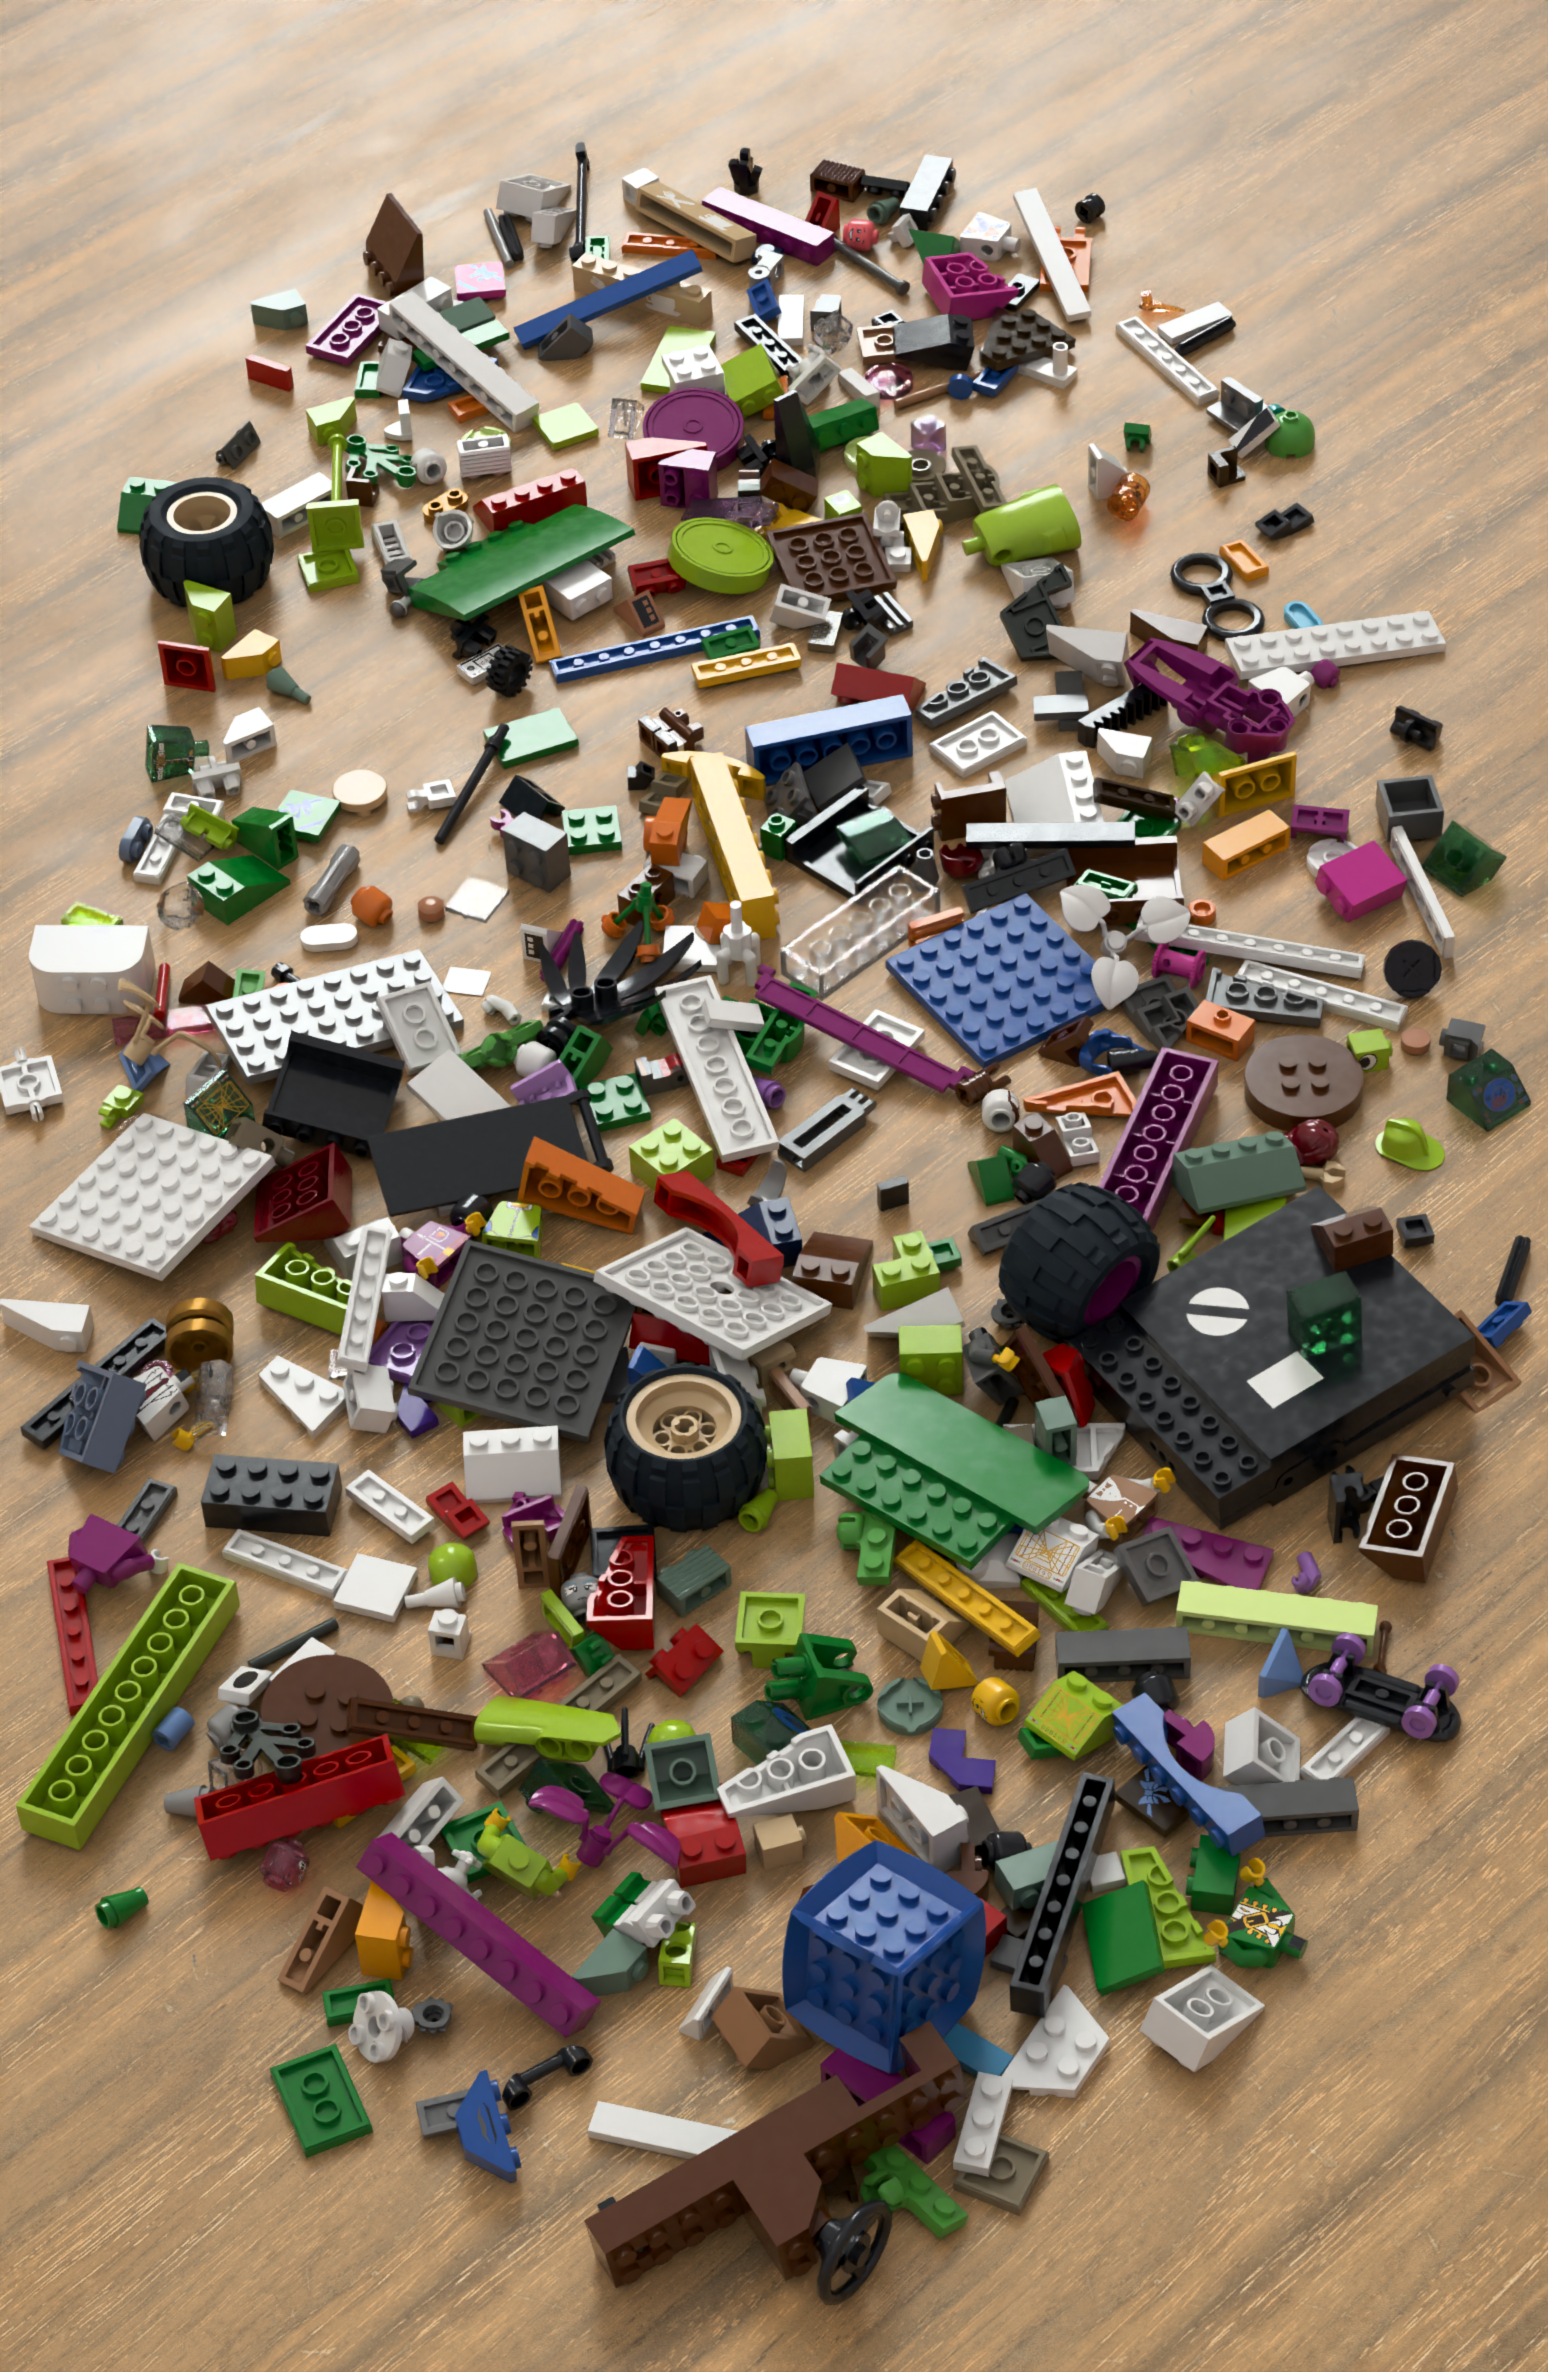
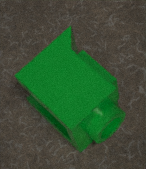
(773, 835)

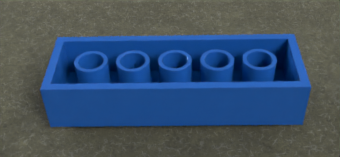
(874, 730)

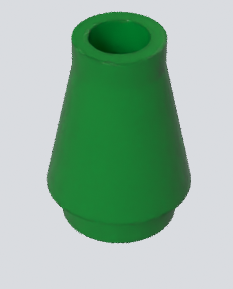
(119, 1907)

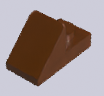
(1067, 1042)

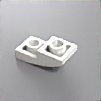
(1077, 1138)

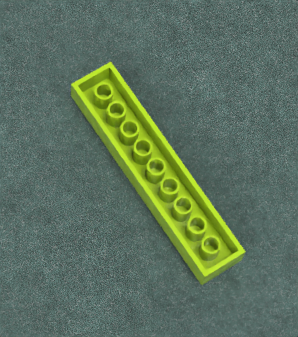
(127, 1706)

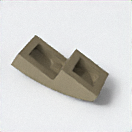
(662, 786)

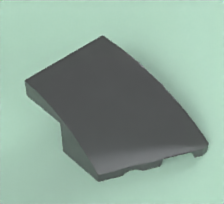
(1160, 1010)

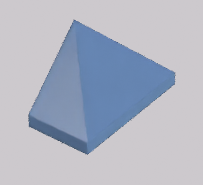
(142, 1076)
(1281, 1668)

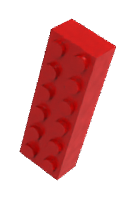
(328, 1789)

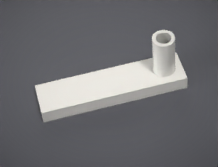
(1054, 372)

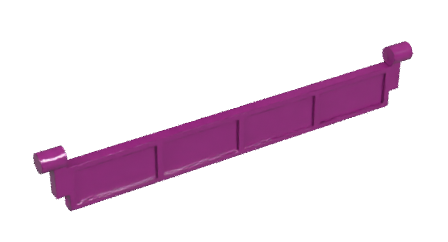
(856, 1033)

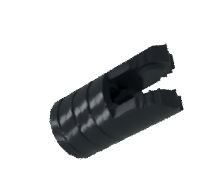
(1131, 1060)

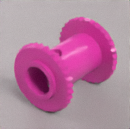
(1180, 965)

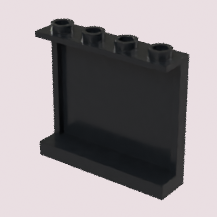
(824, 856)
(333, 1094)

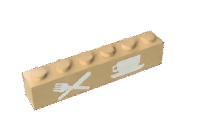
(696, 222)
(679, 301)

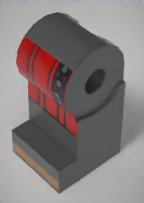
(660, 1074)

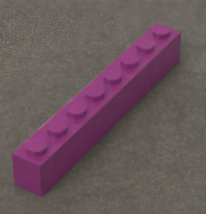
(478, 1934)

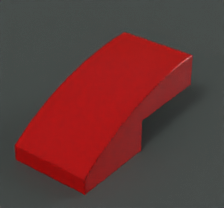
(457, 1512)

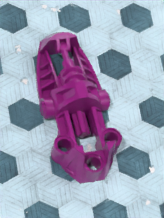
(1213, 700)

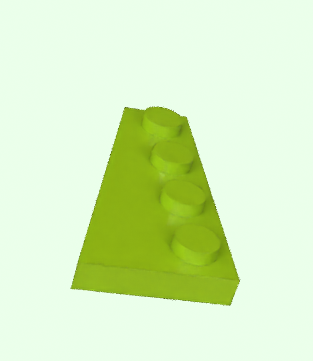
(1177, 1930)

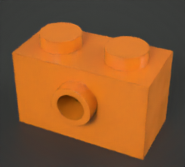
(1220, 1030)

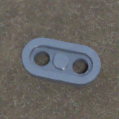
(135, 838)

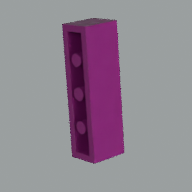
(867, 2082)

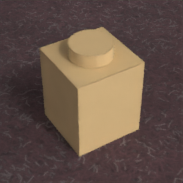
(779, 1841)

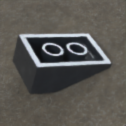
(936, 341)

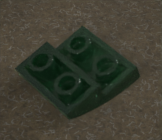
(873, 835)

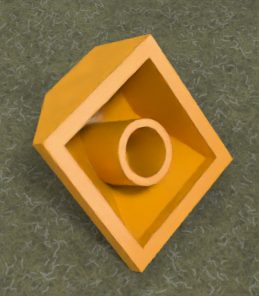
(858, 1830)

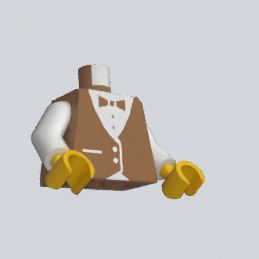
(1124, 1505)

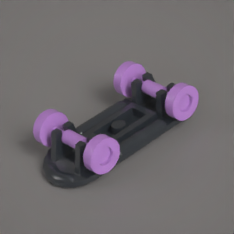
(1382, 1697)

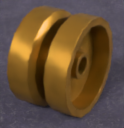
(198, 1333)

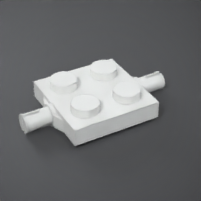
(29, 1084)

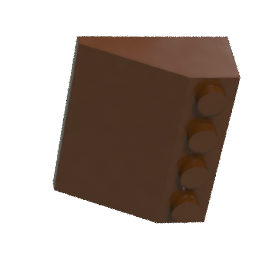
(395, 249)

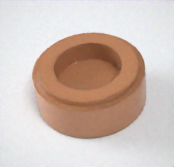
(1415, 1041)

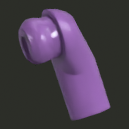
(1310, 1573)

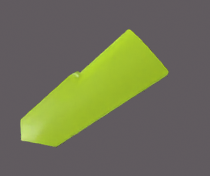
(553, 1728)

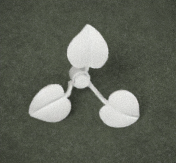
(1115, 979)

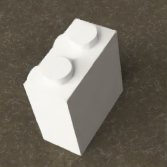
(578, 589)

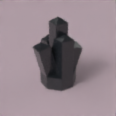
(744, 175)

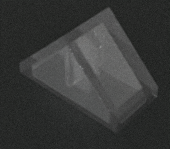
(624, 418)

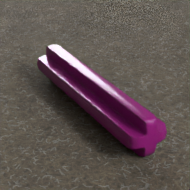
(562, 948)

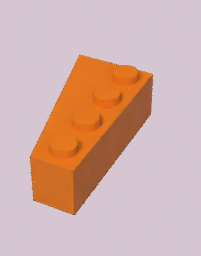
(578, 1188)

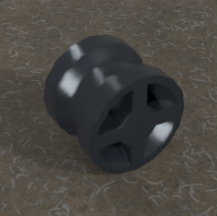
(1090, 208)

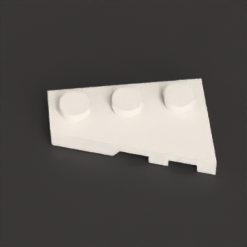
(306, 1395)

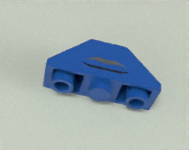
(484, 2130)

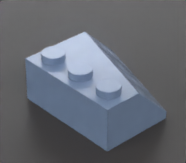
(101, 1417)

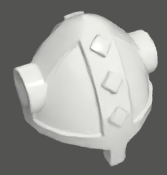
(452, 529)

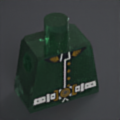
(172, 751)

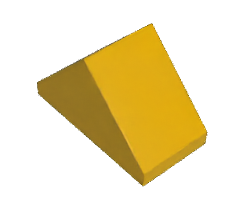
(944, 1665)

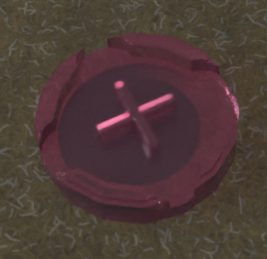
(891, 380)

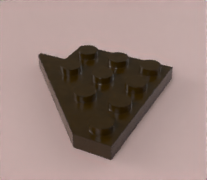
(1020, 339)

